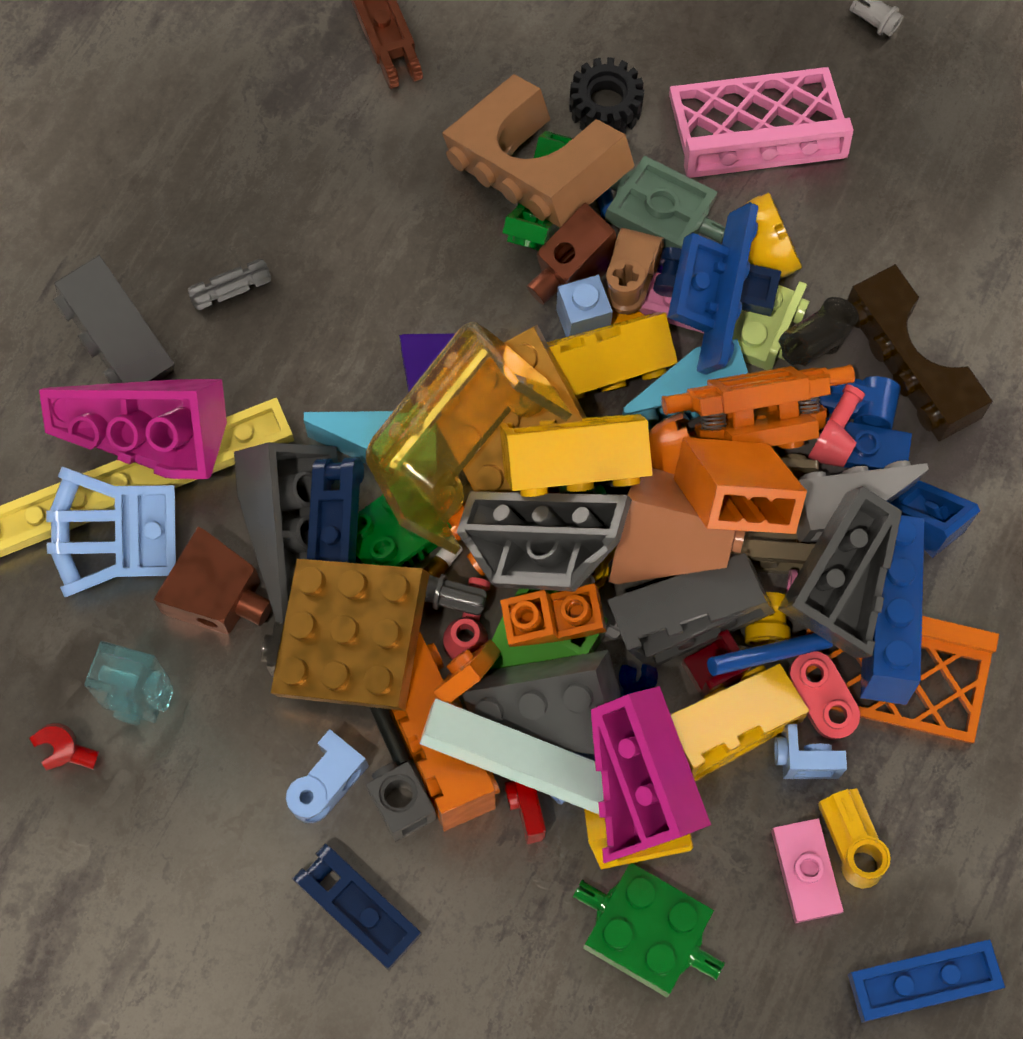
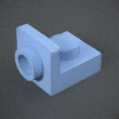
(814, 762)

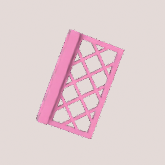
(765, 144)

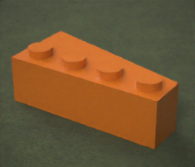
(454, 787)

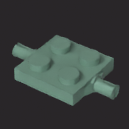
(663, 204)

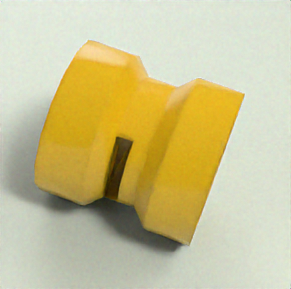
(771, 628)

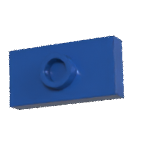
(876, 446)

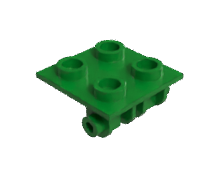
(385, 541)

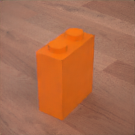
(739, 486)

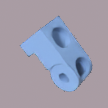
(329, 780)

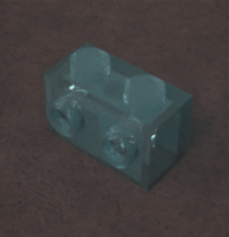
(129, 683)

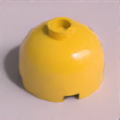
(772, 245)

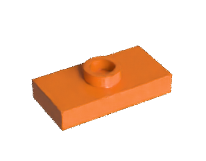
(466, 671)

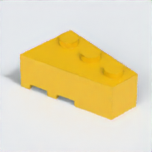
(576, 453)
(738, 719)

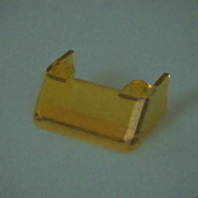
(445, 425)

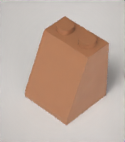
(667, 535)

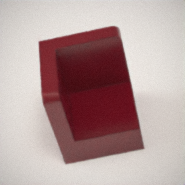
(698, 672)

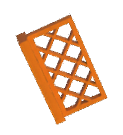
(950, 640)

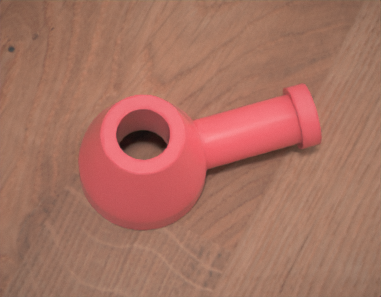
(834, 442)
(451, 643)

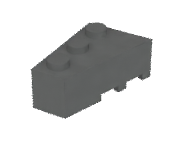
(846, 573)
(548, 698)

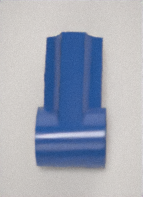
(877, 406)

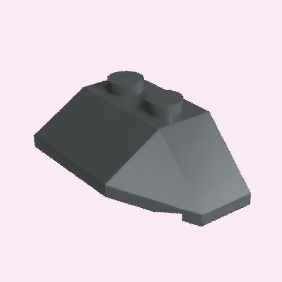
(541, 539)

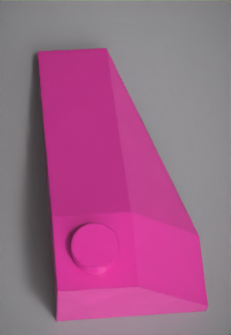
(153, 423)

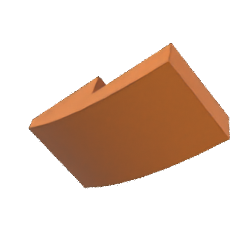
(553, 616)

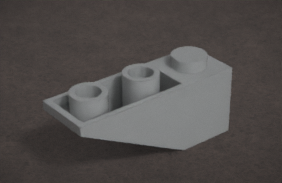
(826, 492)

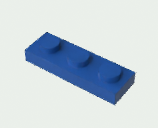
(926, 980)

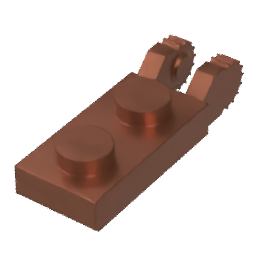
(388, 37)

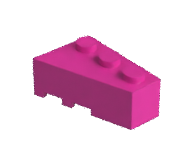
(644, 775)

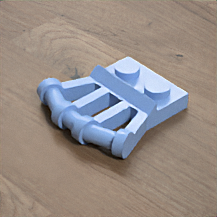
(142, 531)

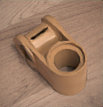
(632, 269)

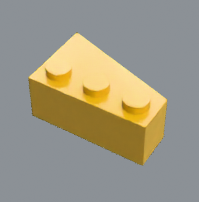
(616, 353)

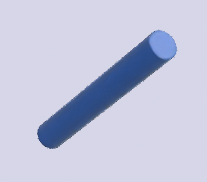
(766, 653)

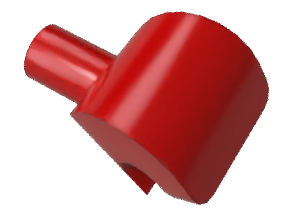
(64, 747)

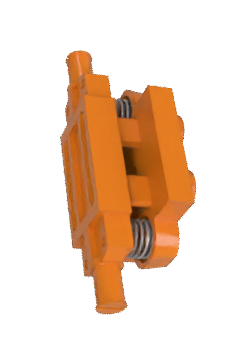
(762, 405)

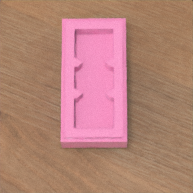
(807, 871)

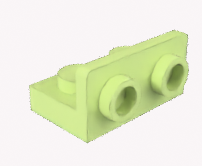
(760, 333)

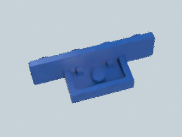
(711, 286)

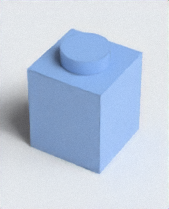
(583, 306)

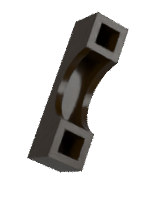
(944, 396)

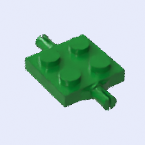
(648, 929)

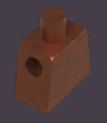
(573, 253)
(212, 587)

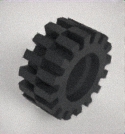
(606, 78)

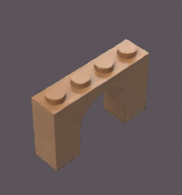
(546, 185)

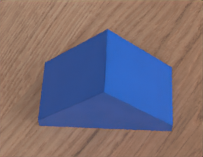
(944, 514)

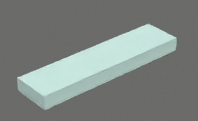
(513, 755)

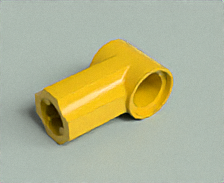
(854, 834)

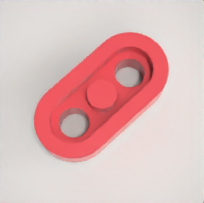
(823, 695)

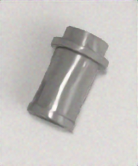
(878, 14)

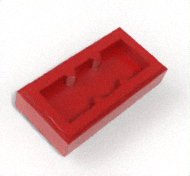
(527, 802)

